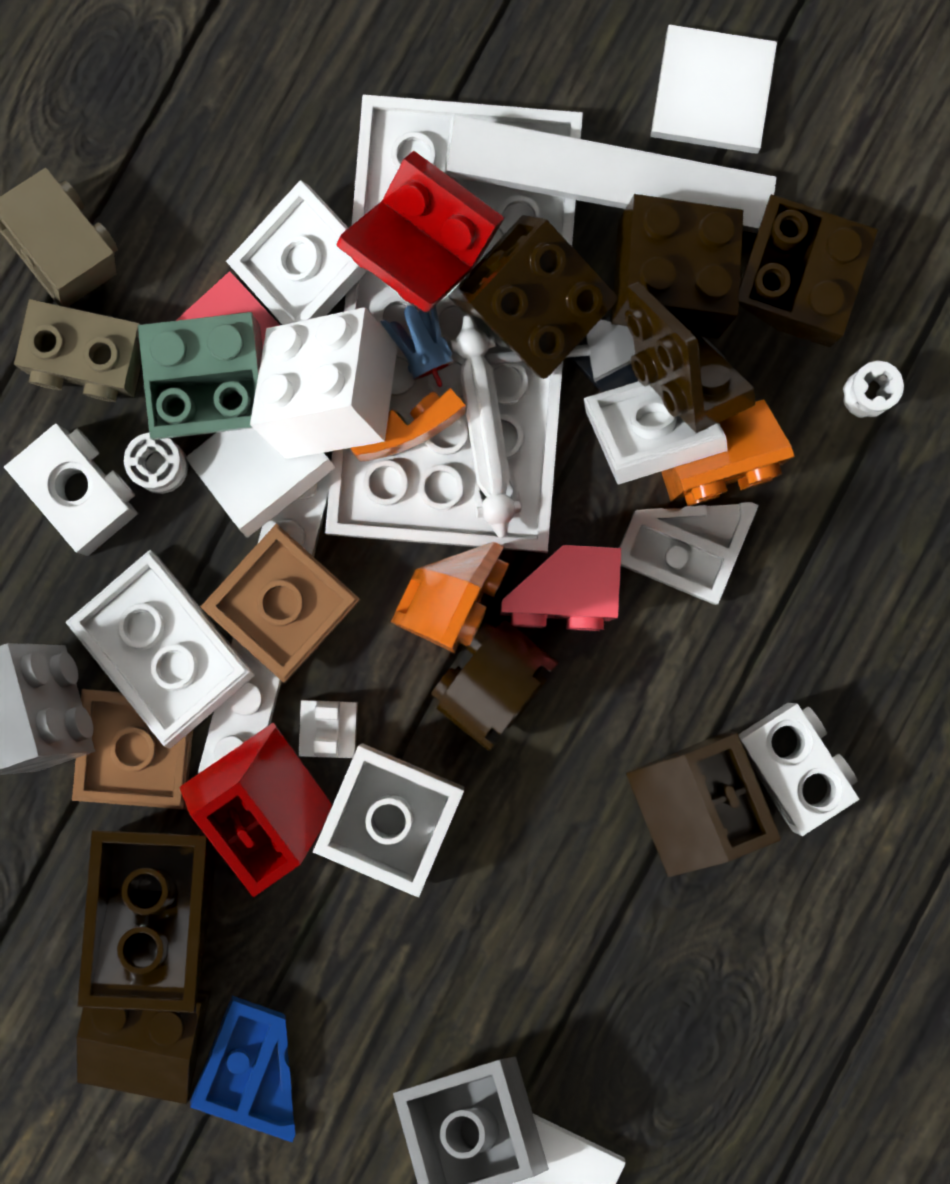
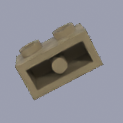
(56, 239)
(79, 349)

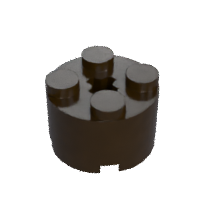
(494, 682)

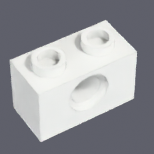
(42, 474)

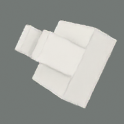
(328, 729)

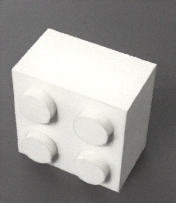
(324, 384)
(389, 819)

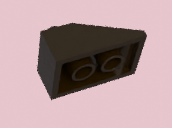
(145, 920)

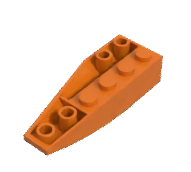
(446, 596)

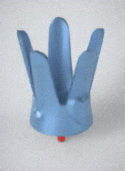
(428, 349)

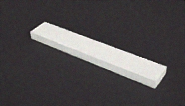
(596, 170)

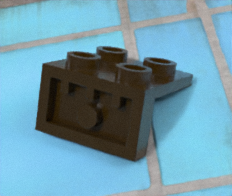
(535, 294)
(682, 365)

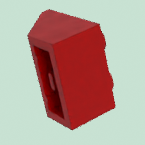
(259, 808)

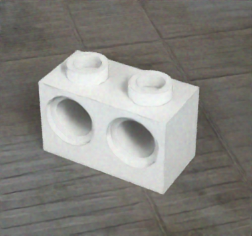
(785, 776)

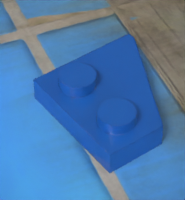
(249, 1071)

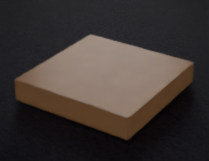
(280, 603)
(128, 758)

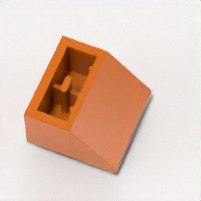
(753, 458)

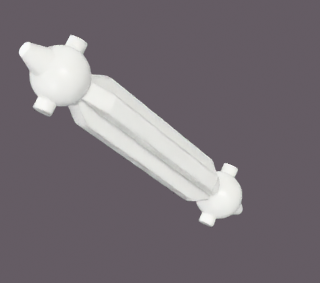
(485, 426)

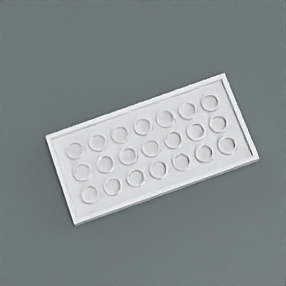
(433, 487)

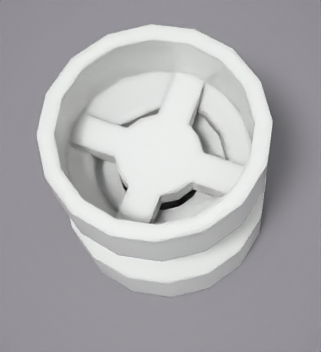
(166, 465)

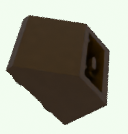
(805, 270)
(703, 805)

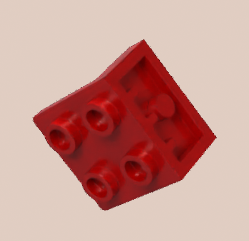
(422, 233)

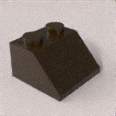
(141, 1050)

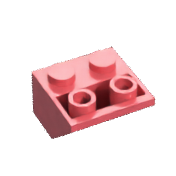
(569, 585)

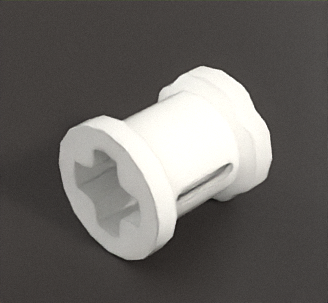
(887, 395)

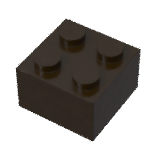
(683, 258)

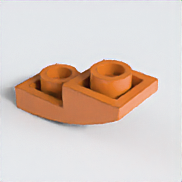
(430, 418)

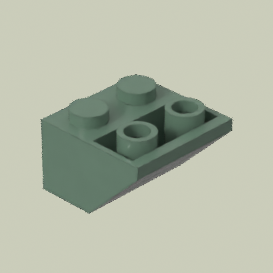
(200, 374)

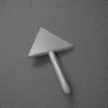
(607, 345)

